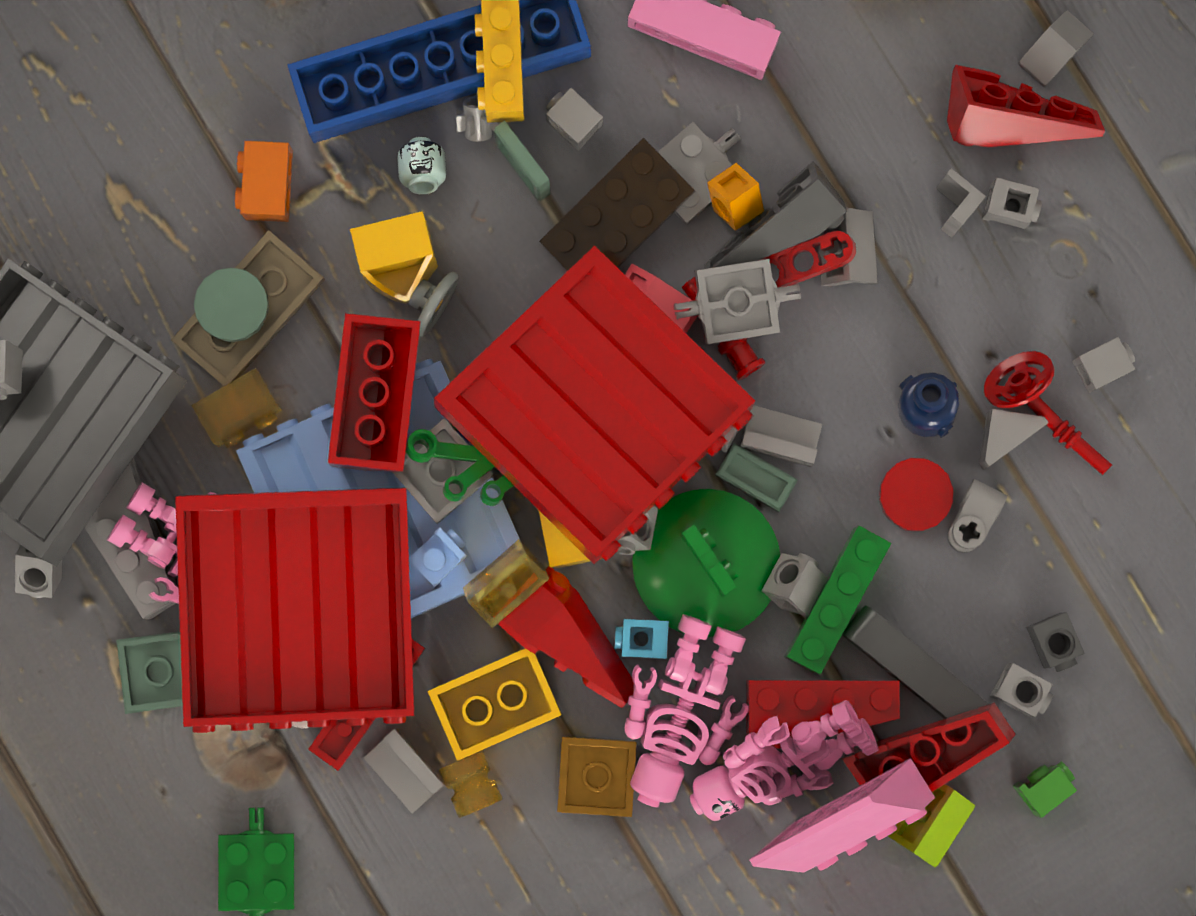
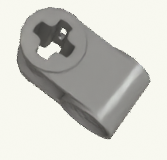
(978, 511)

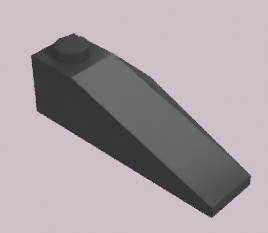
(802, 212)

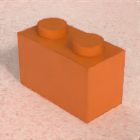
(264, 181)

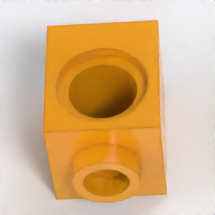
(735, 196)

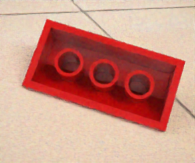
(374, 393)

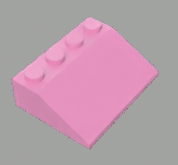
(849, 821)

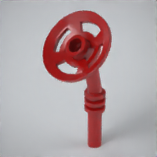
(1027, 393)

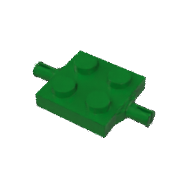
(256, 869)

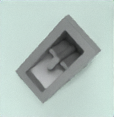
(1055, 48)
(1006, 431)

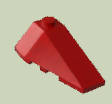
(1000, 115)
(565, 629)

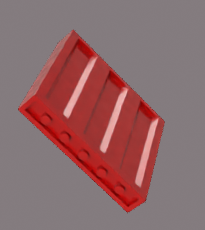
(595, 405)
(294, 608)

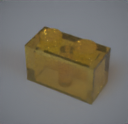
(237, 409)
(505, 583)

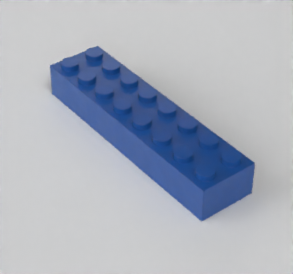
(424, 66)

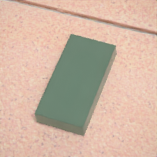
(756, 477)

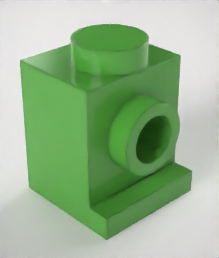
(1046, 788)

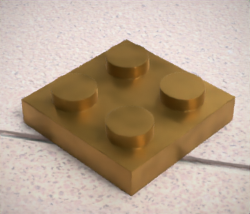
(596, 776)

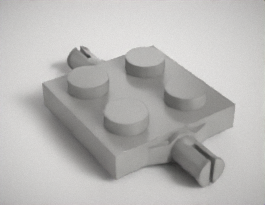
(698, 161)
(737, 301)

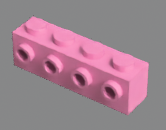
(709, 32)

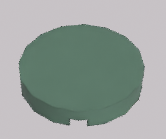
(231, 304)

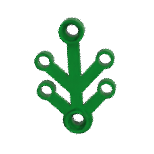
(462, 453)

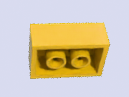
(494, 703)

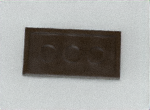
(620, 209)

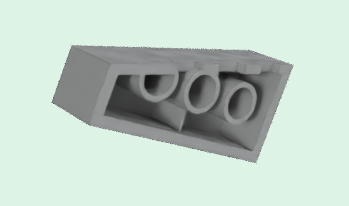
(130, 567)

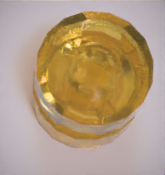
(470, 784)

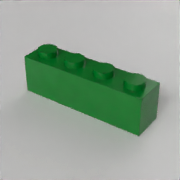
(837, 600)

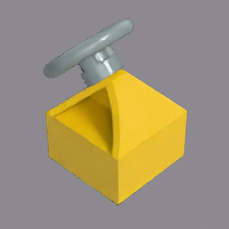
(399, 260)

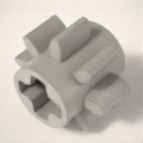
(473, 121)

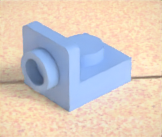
(439, 555)

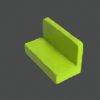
(936, 830)

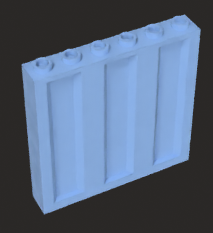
(298, 461)

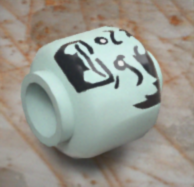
(421, 165)

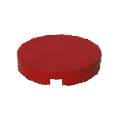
(916, 494)

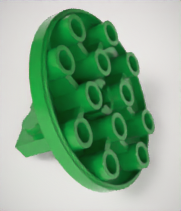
(707, 561)

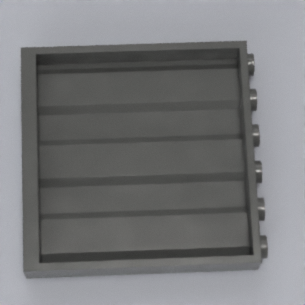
(79, 411)

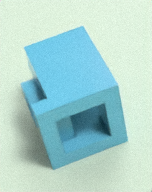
(657, 638)

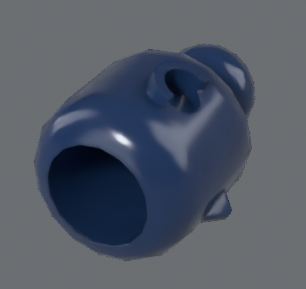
(928, 404)

